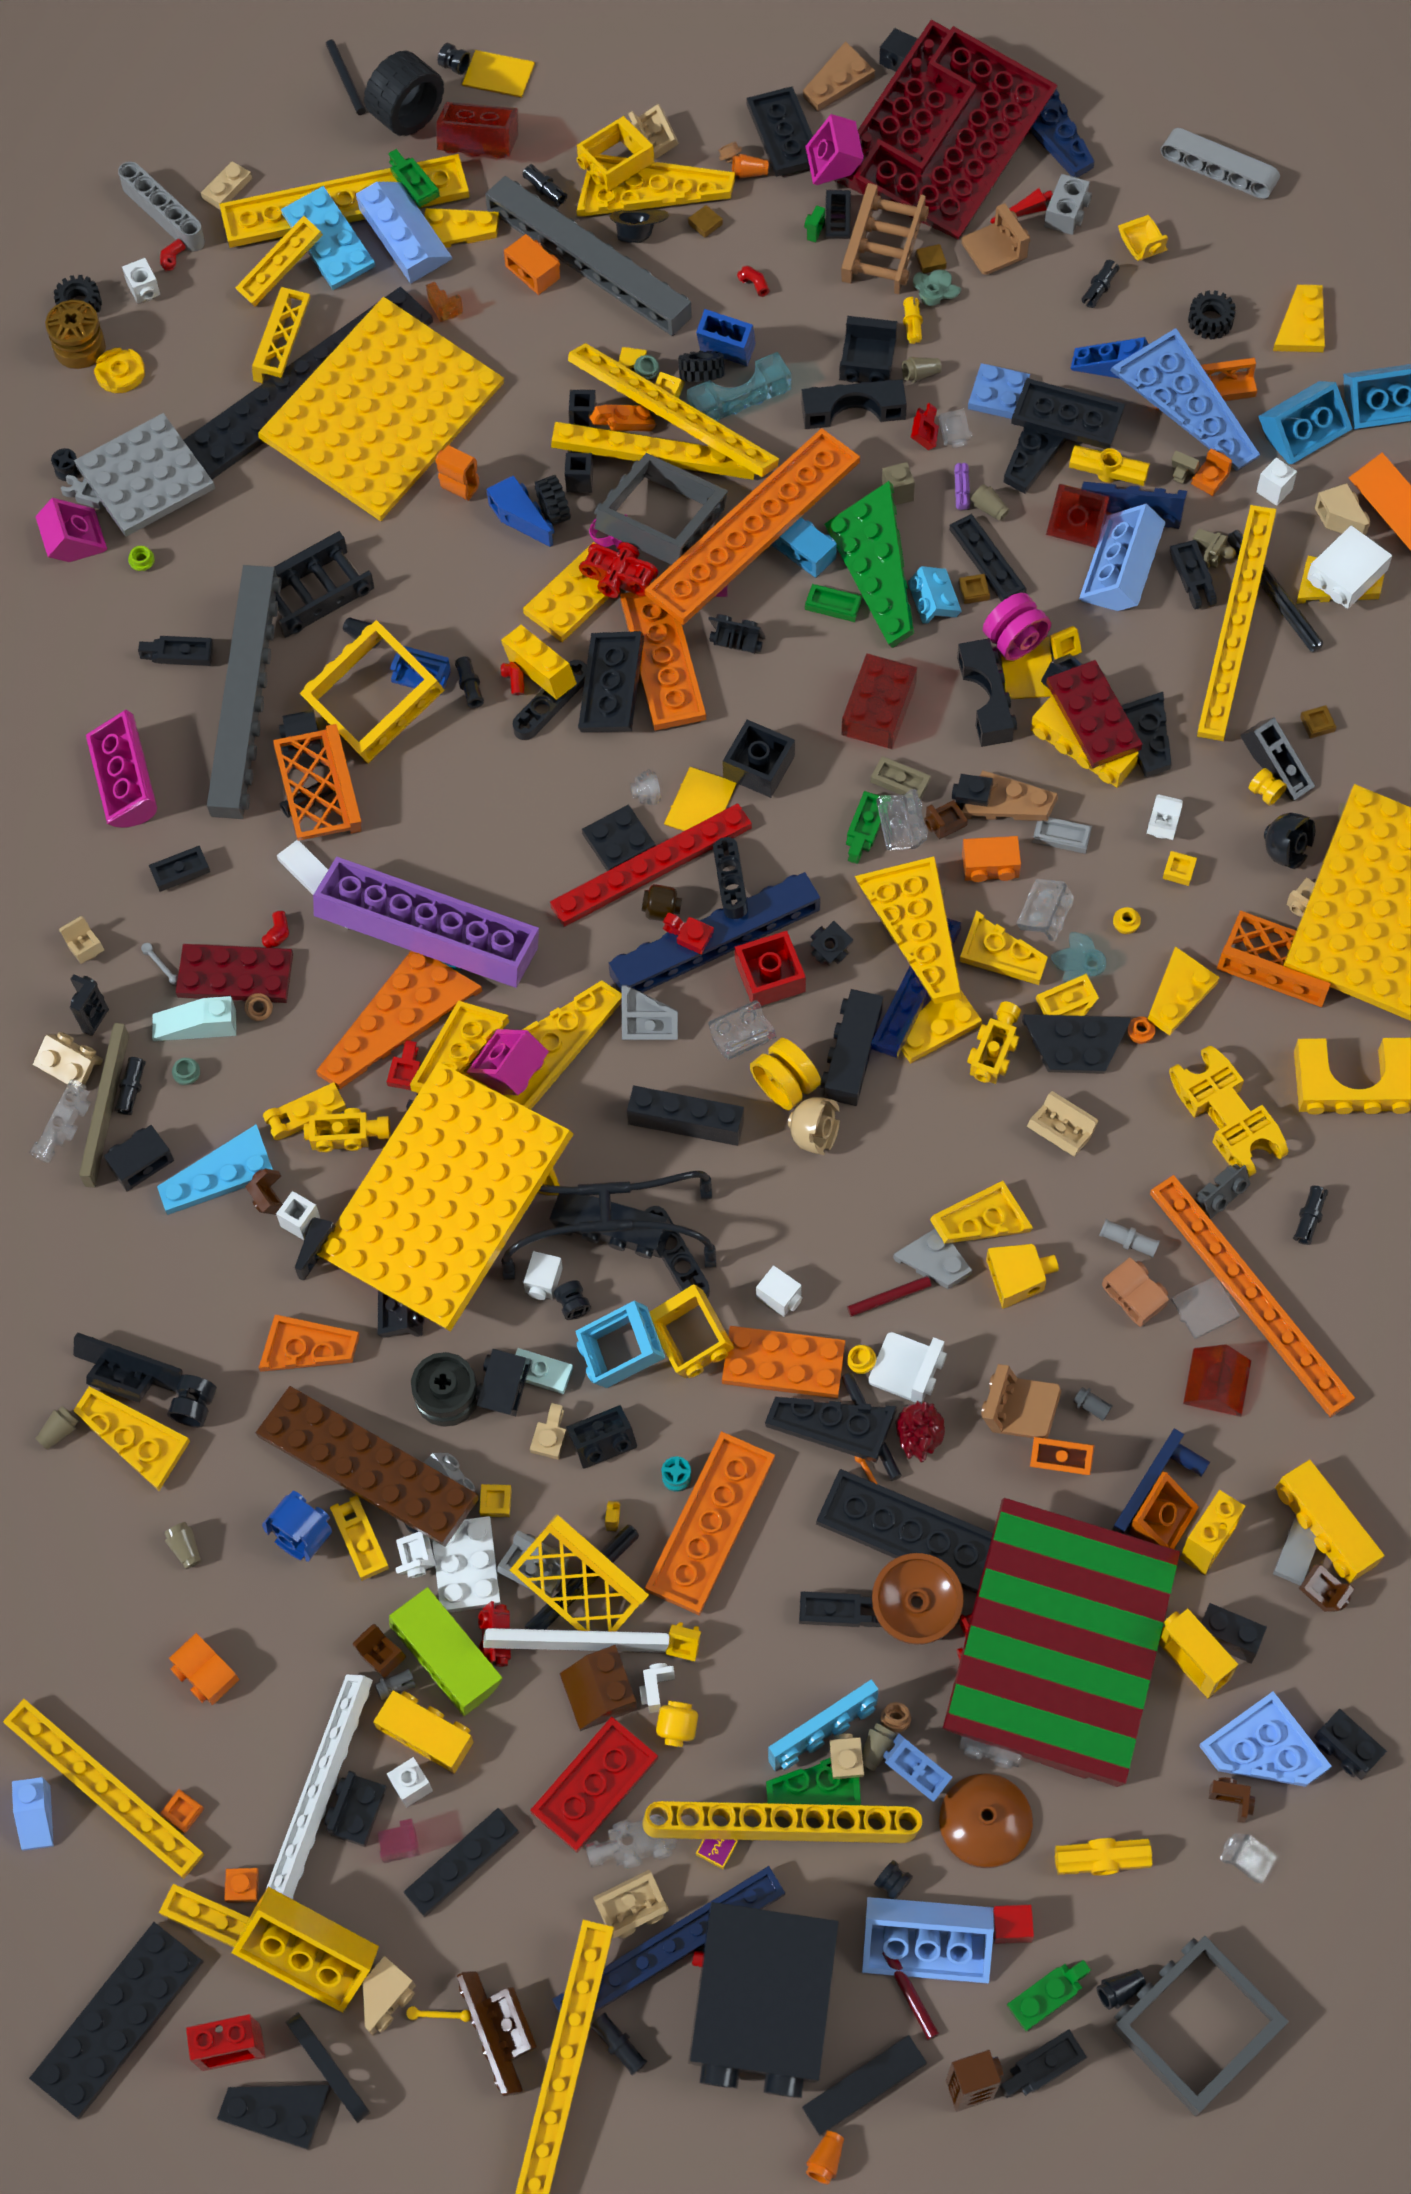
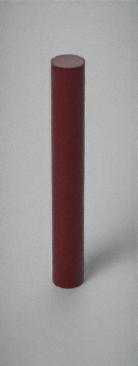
(889, 1296)
(912, 1998)

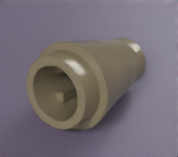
(920, 368)
(989, 502)
(57, 1427)
(183, 1544)
(877, 1743)

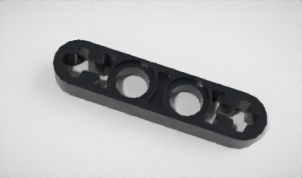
(539, 720)
(731, 877)
(681, 1253)
(328, 2067)

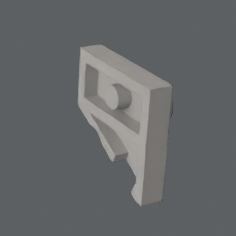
(646, 1017)
(935, 1259)

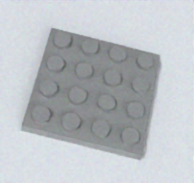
(144, 474)

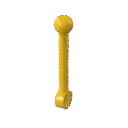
(413, 2014)

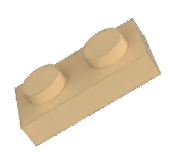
(226, 185)

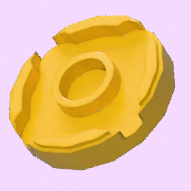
(119, 370)

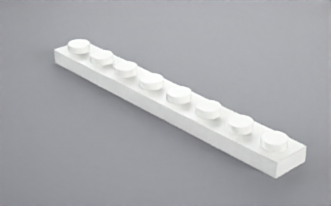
(319, 1784)

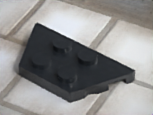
(1076, 1042)

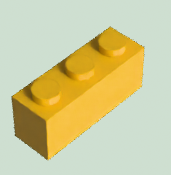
(539, 661)
(424, 1730)

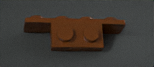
(500, 2028)

